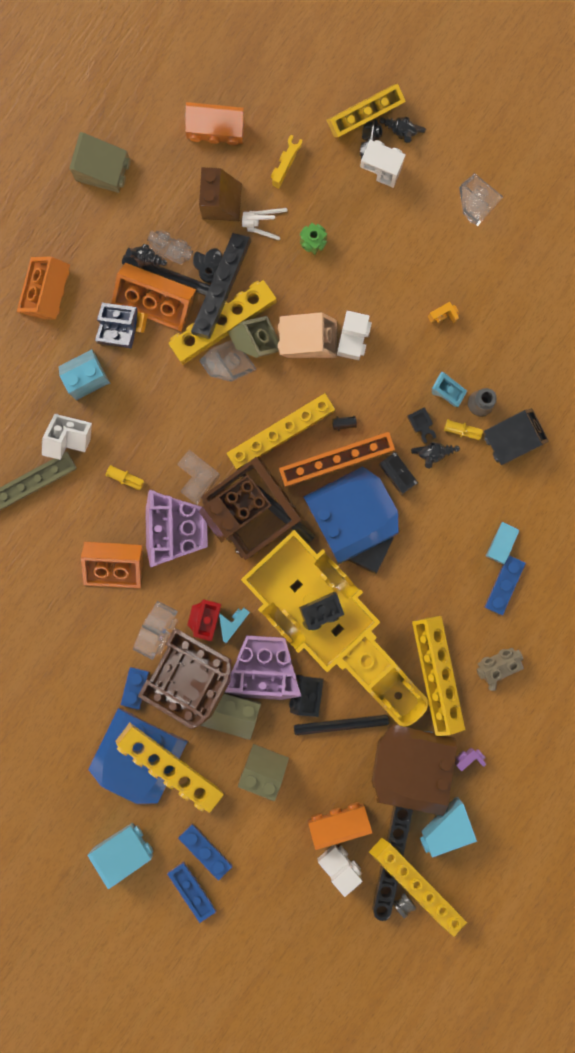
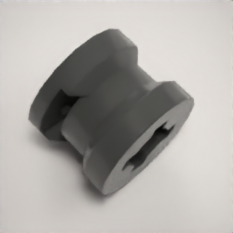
(404, 905)

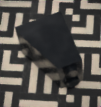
(515, 436)

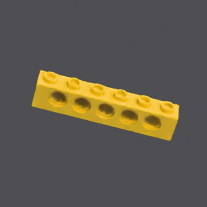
(257, 289)
(281, 431)
(438, 676)
(204, 801)
(417, 887)

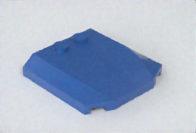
(354, 513)
(120, 773)

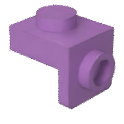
(466, 758)

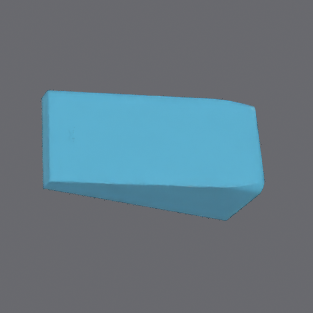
(502, 543)

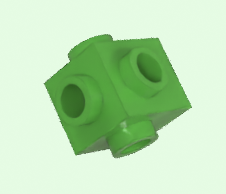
(313, 244)

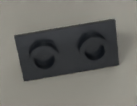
(371, 131)

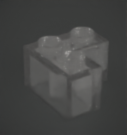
(201, 475)
(155, 630)

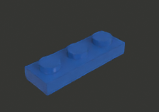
(504, 585)
(205, 852)
(191, 892)

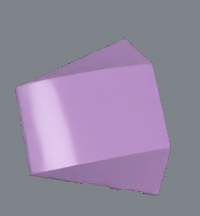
(172, 528)
(264, 670)

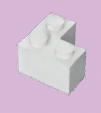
(383, 162)
(354, 330)
(65, 433)
(343, 872)

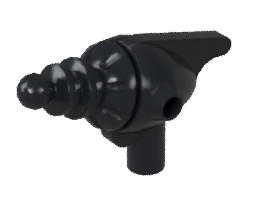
(403, 127)
(145, 256)
(434, 452)

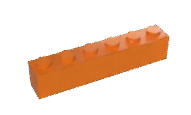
(336, 460)

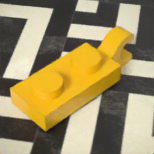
(286, 161)

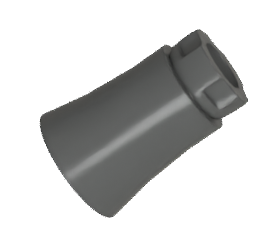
(476, 404)

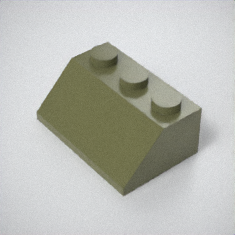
(234, 716)

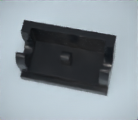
(398, 473)

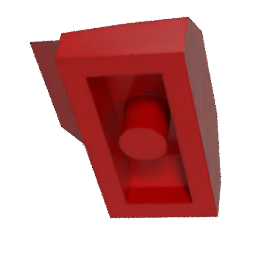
(204, 619)

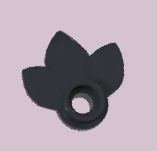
(207, 263)

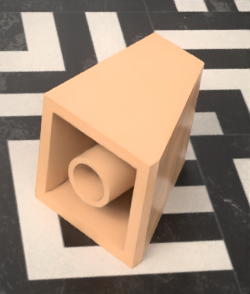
(308, 336)

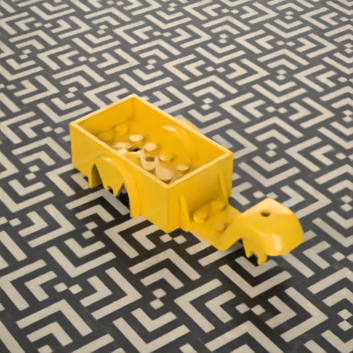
(353, 646)

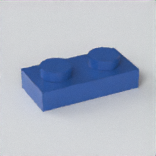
(134, 683)

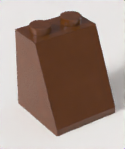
(219, 195)

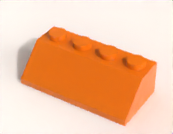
(153, 295)

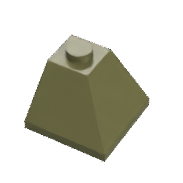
(255, 337)

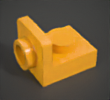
(440, 313)

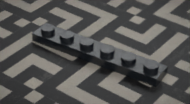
(221, 286)

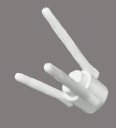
(251, 219)

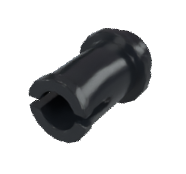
(344, 422)

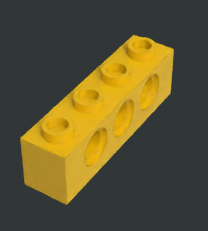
(366, 110)

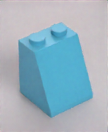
(83, 375)
(448, 831)
(120, 855)

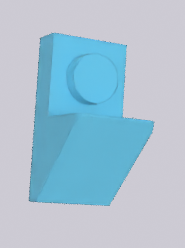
(448, 389)
(228, 628)

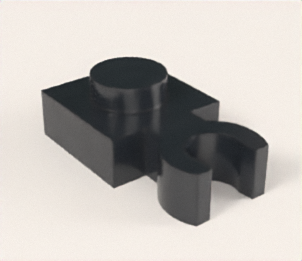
(420, 422)

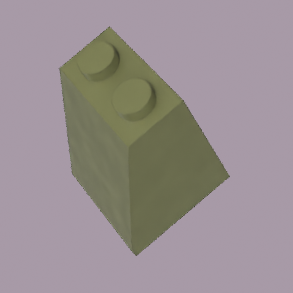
(99, 163)
(263, 772)

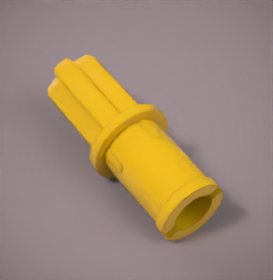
(463, 430)
(124, 477)

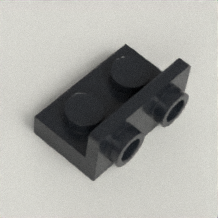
(321, 611)
(310, 697)

